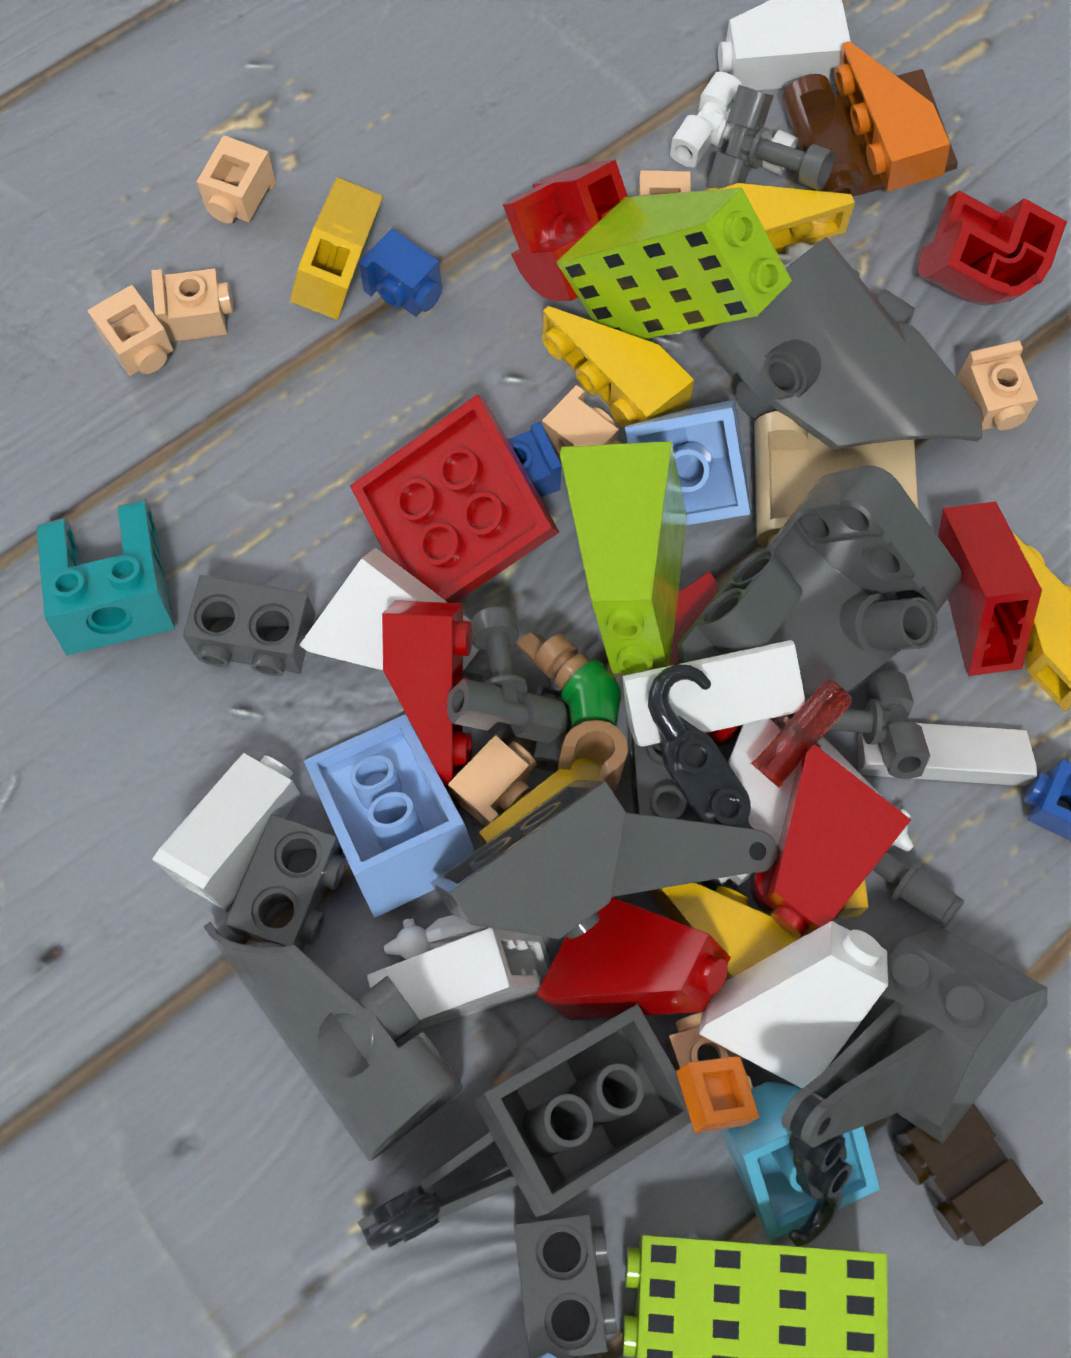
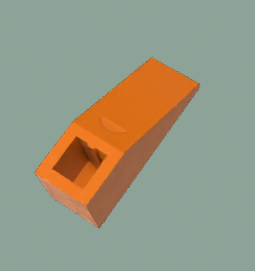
(897, 122)

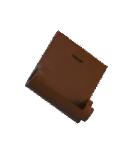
(825, 120)

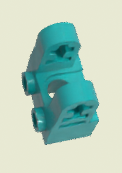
(107, 597)

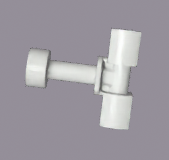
(712, 126)

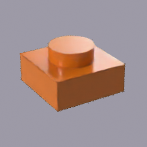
(717, 1094)

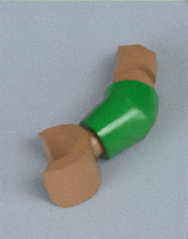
(592, 701)

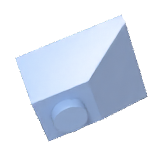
(706, 456)

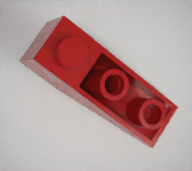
(423, 664)

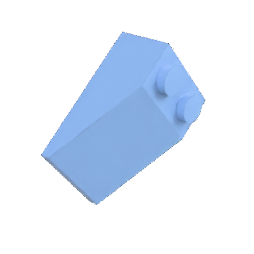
(389, 813)

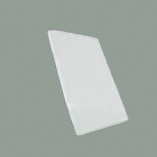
(743, 690)
(964, 755)

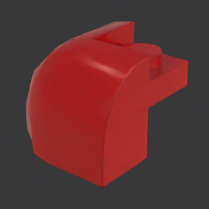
(556, 218)
(989, 253)

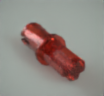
(802, 732)

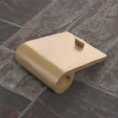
(794, 460)

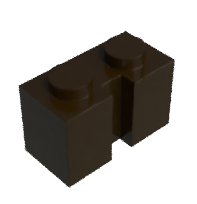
(969, 1178)

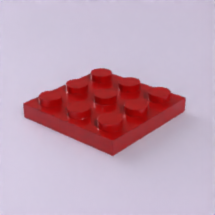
(455, 503)

